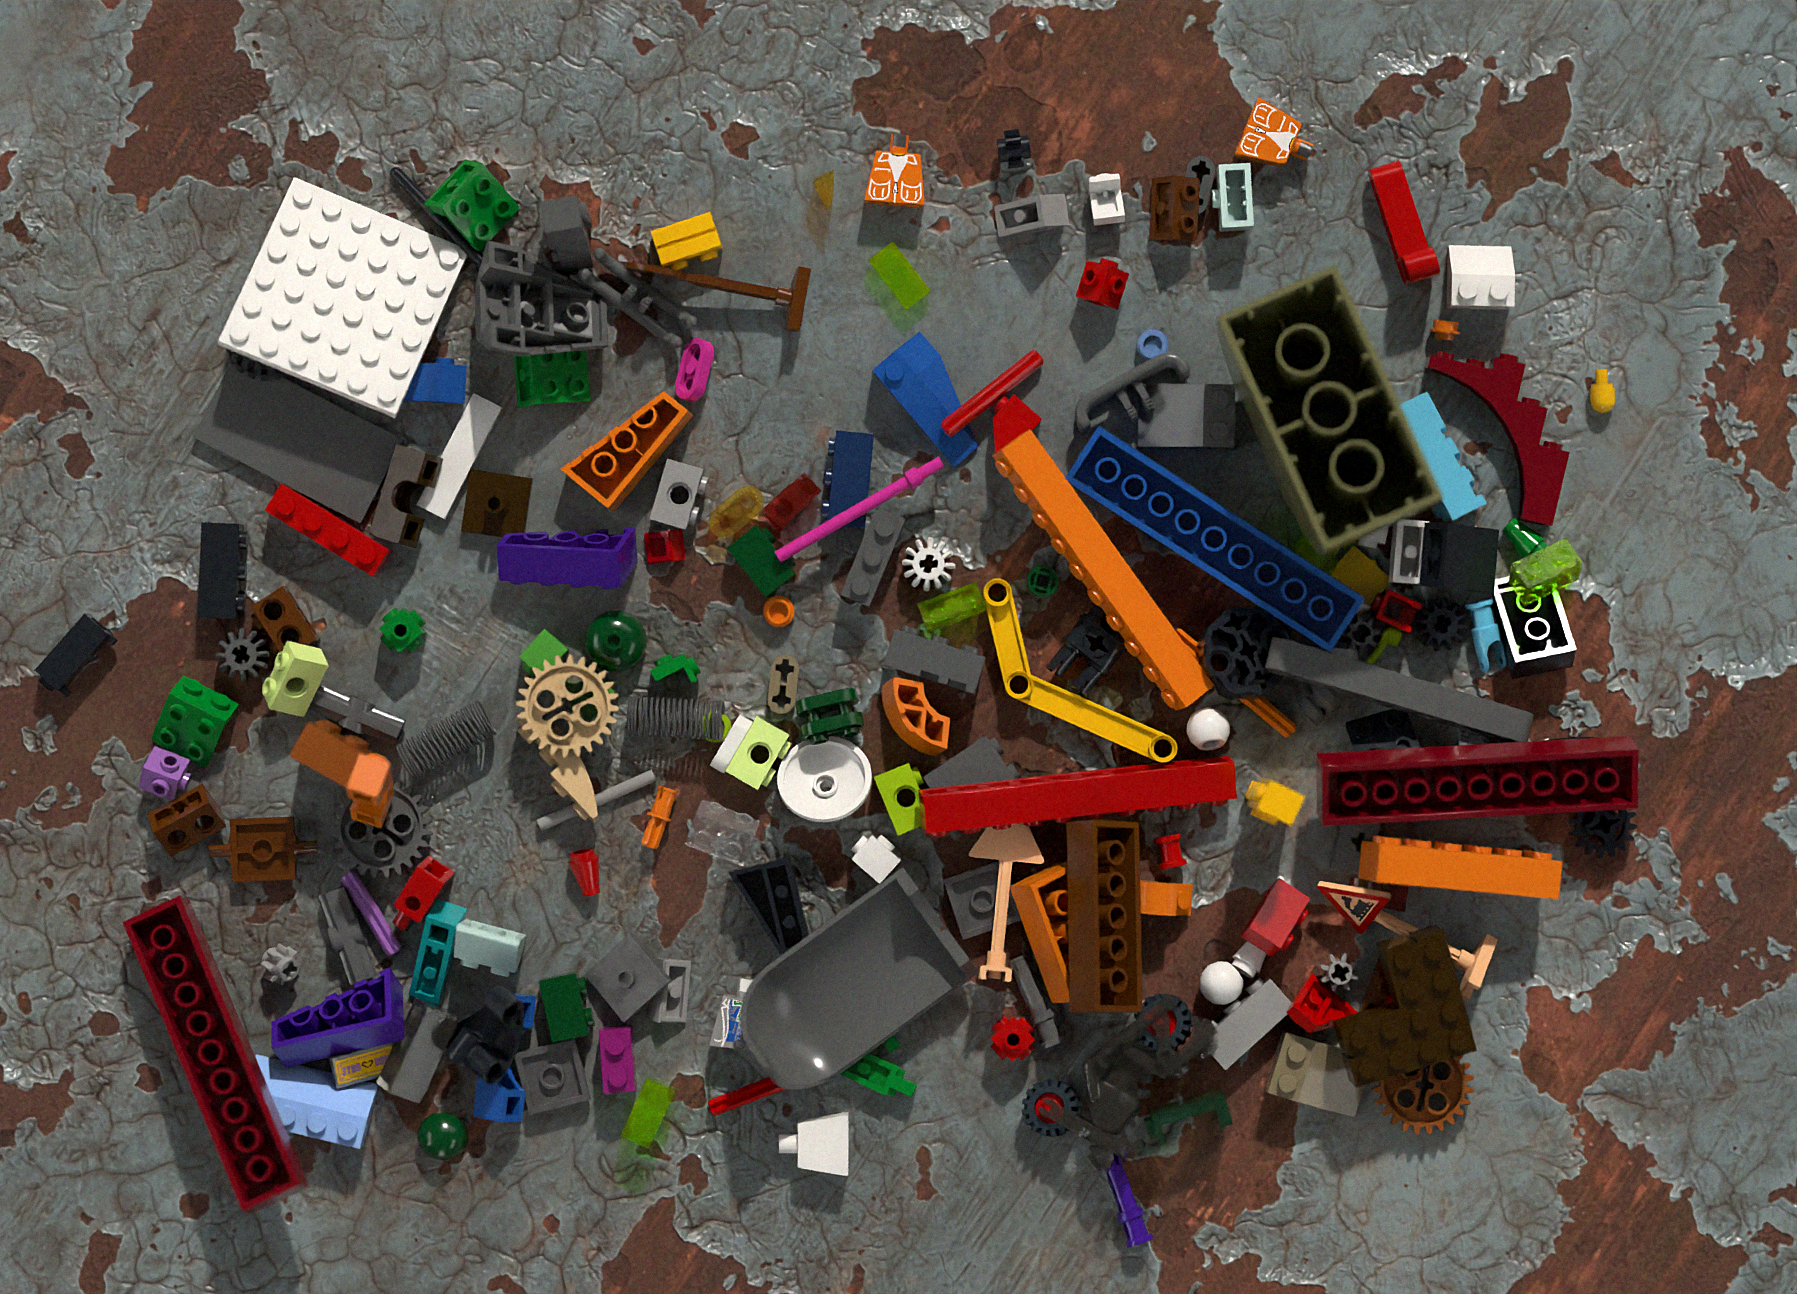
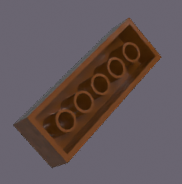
(1104, 917)

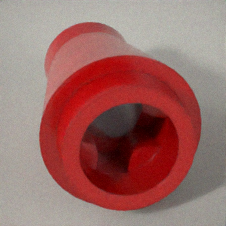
(586, 870)

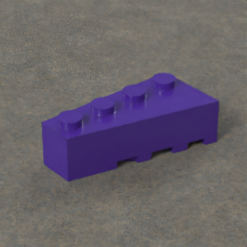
(568, 558)
(342, 1023)

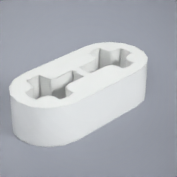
(731, 743)

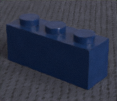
(849, 475)

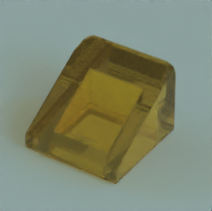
(824, 187)

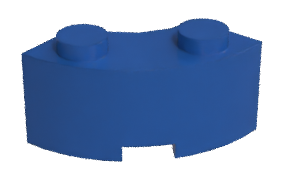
(438, 383)

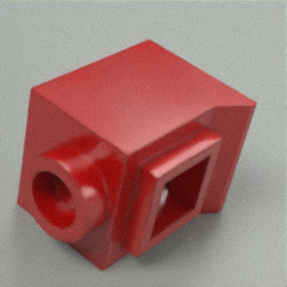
(1406, 614)

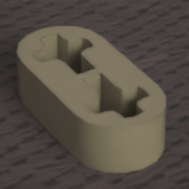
(775, 682)

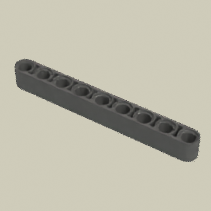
(1398, 691)

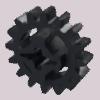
(1606, 837)

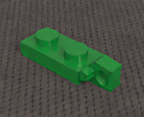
(880, 1076)

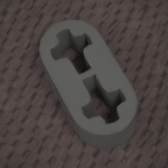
(1206, 181)

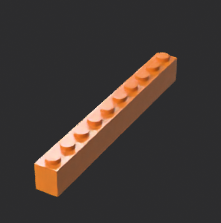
(1102, 570)

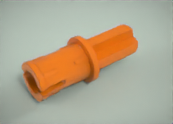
(658, 817)

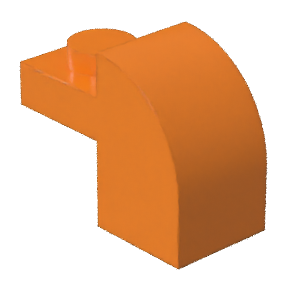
(1165, 898)

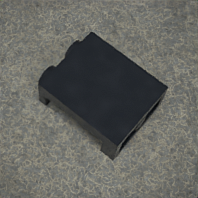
(1459, 557)

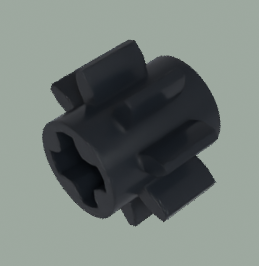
(1013, 148)

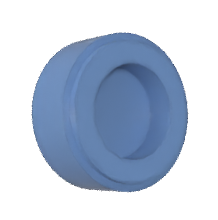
(1152, 344)

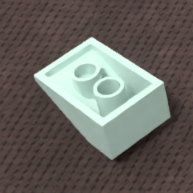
(488, 946)

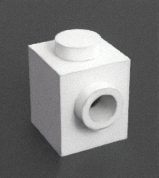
(875, 856)

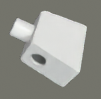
(820, 1143)

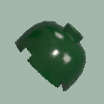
(615, 641)

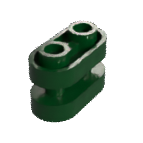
(818, 729)

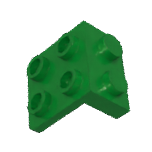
(193, 720)

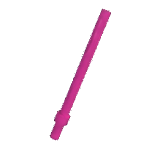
(912, 478)

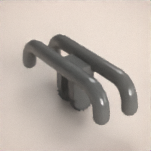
(637, 298)
(1125, 382)

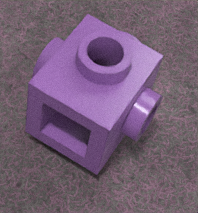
(165, 774)

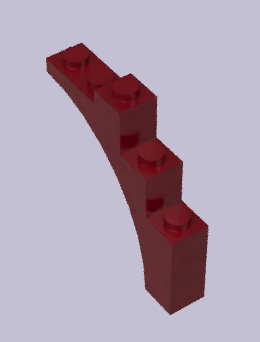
(1498, 387)

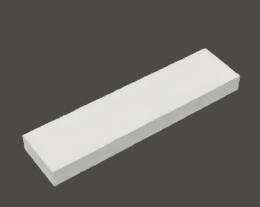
(460, 455)

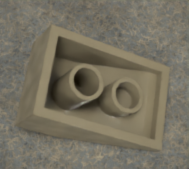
(1312, 1075)

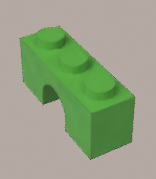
(546, 647)

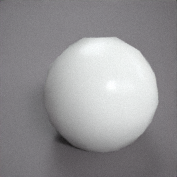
(1208, 728)
(1221, 983)

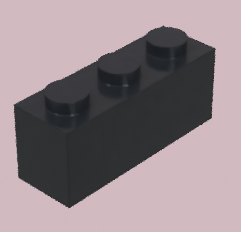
(222, 570)

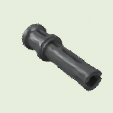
(1041, 1015)

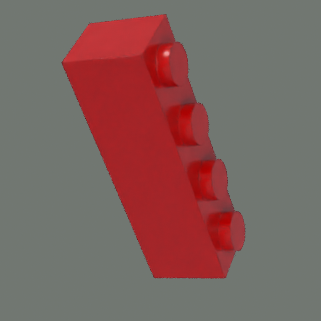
(328, 530)

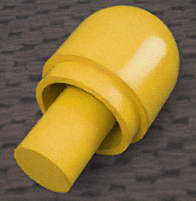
(1602, 393)

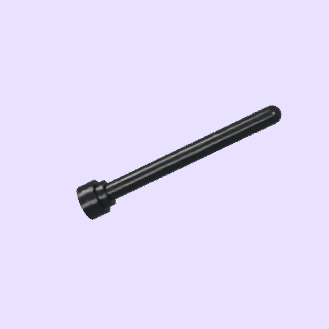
(442, 221)

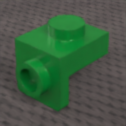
(667, 665)

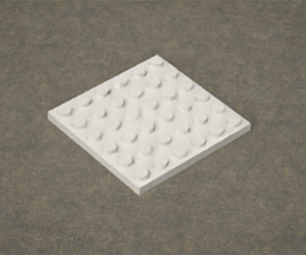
(343, 297)

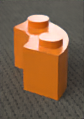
(914, 717)

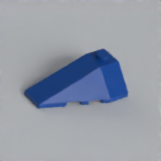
(924, 390)

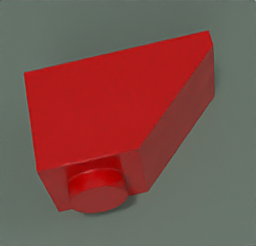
(1011, 420)

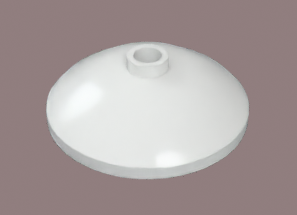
(828, 764)

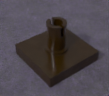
(496, 503)

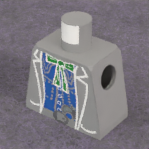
(727, 1026)

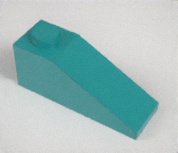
(436, 951)

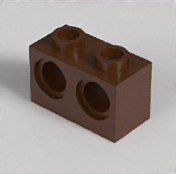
(291, 618)
(186, 820)

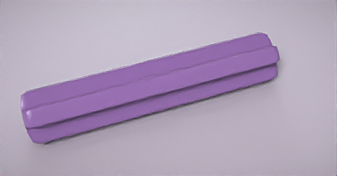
(371, 913)

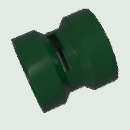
(1038, 582)

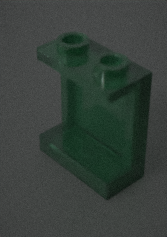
(1185, 1108)

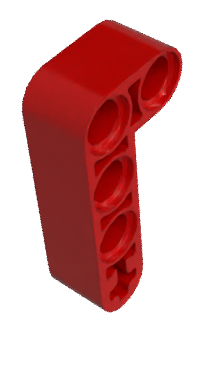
(1402, 224)

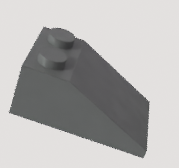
(1188, 416)

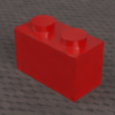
(1275, 918)

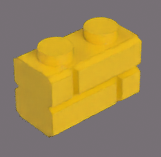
(687, 241)

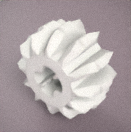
(921, 556)

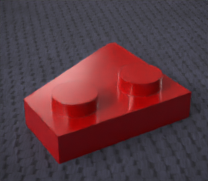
(1317, 1006)

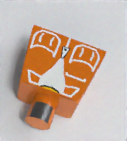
(1271, 137)
(896, 176)

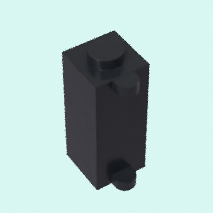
(73, 654)

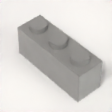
(1248, 1020)

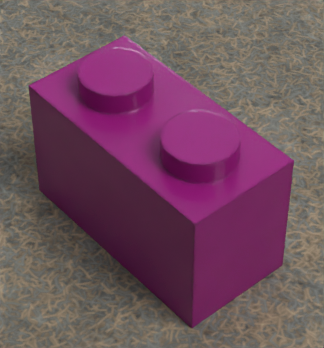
(617, 1059)

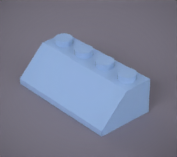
(314, 1106)

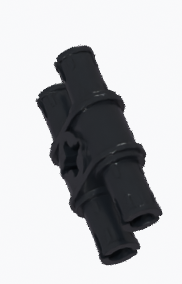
(1077, 645)

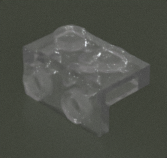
(722, 832)

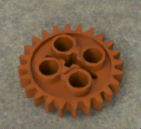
(1451, 1086)

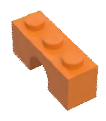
(370, 789)

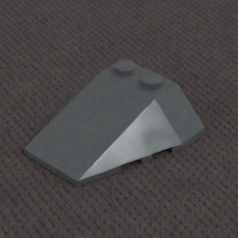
(533, 308)

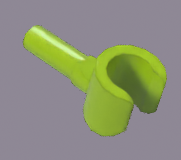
(1389, 636)

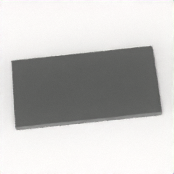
(299, 440)

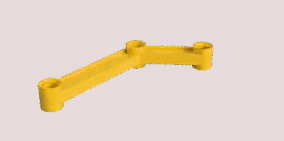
(1058, 701)

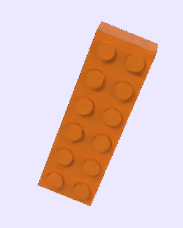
(1466, 869)

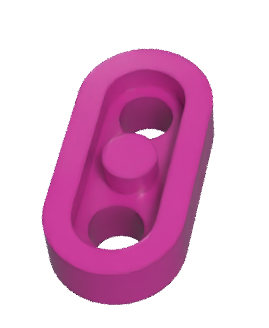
(694, 369)

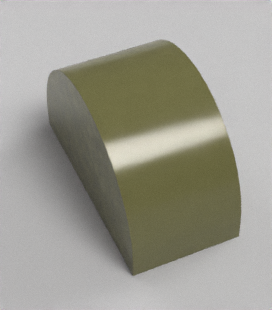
(1325, 412)

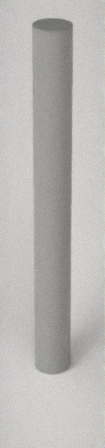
(601, 798)

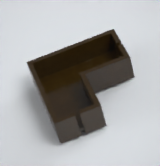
(1420, 1024)

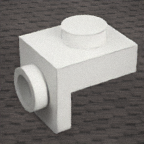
(1106, 199)

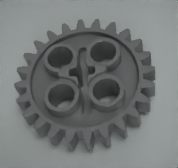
(364, 850)

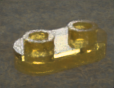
(736, 512)

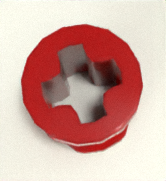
(1170, 851)

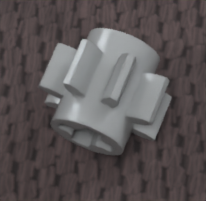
(280, 964)
(1347, 974)

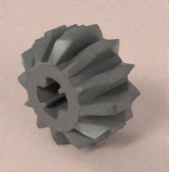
(253, 651)

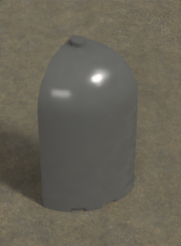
(851, 985)

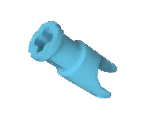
(1485, 633)

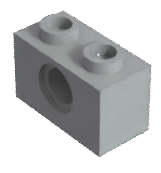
(678, 475)

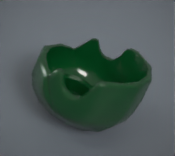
(442, 1136)

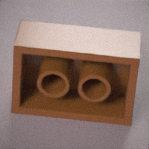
(329, 751)

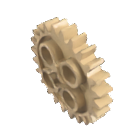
(555, 679)

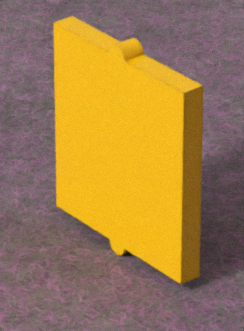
(1361, 575)

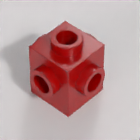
(1102, 284)
(1003, 1029)

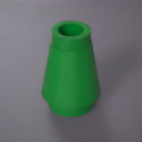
(1523, 538)

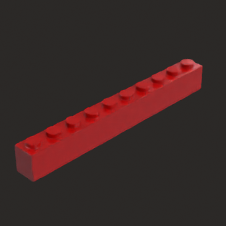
(1076, 795)

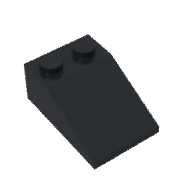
(1532, 635)

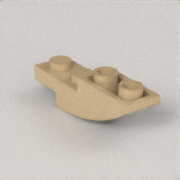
(569, 777)

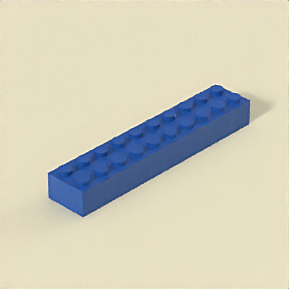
(1214, 538)

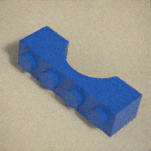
(505, 1098)

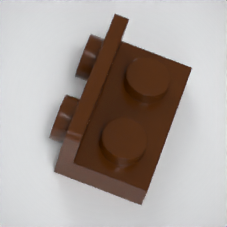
(1174, 208)

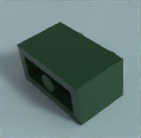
(759, 561)
(566, 1006)

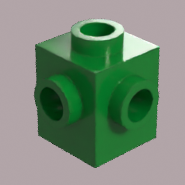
(413, 636)

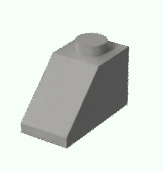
(1031, 215)

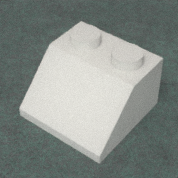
(1480, 277)

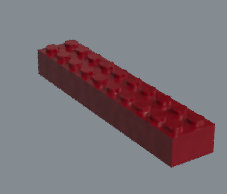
(1477, 780)
(215, 1055)

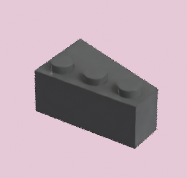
(566, 232)
(935, 659)

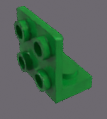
(473, 203)
(551, 378)

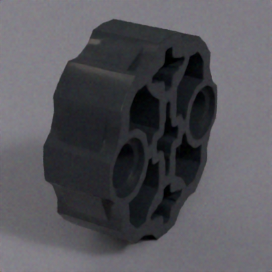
(1237, 639)

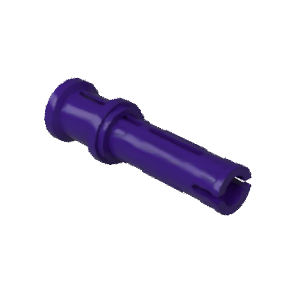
(1129, 1213)

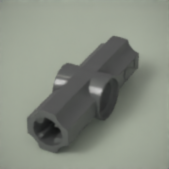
(357, 714)
(347, 935)

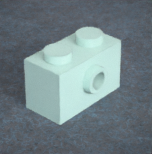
(1233, 197)

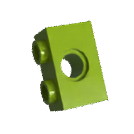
(889, 785)

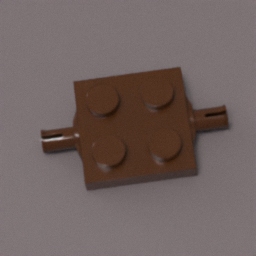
(263, 849)

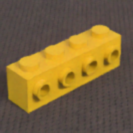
(1273, 801)

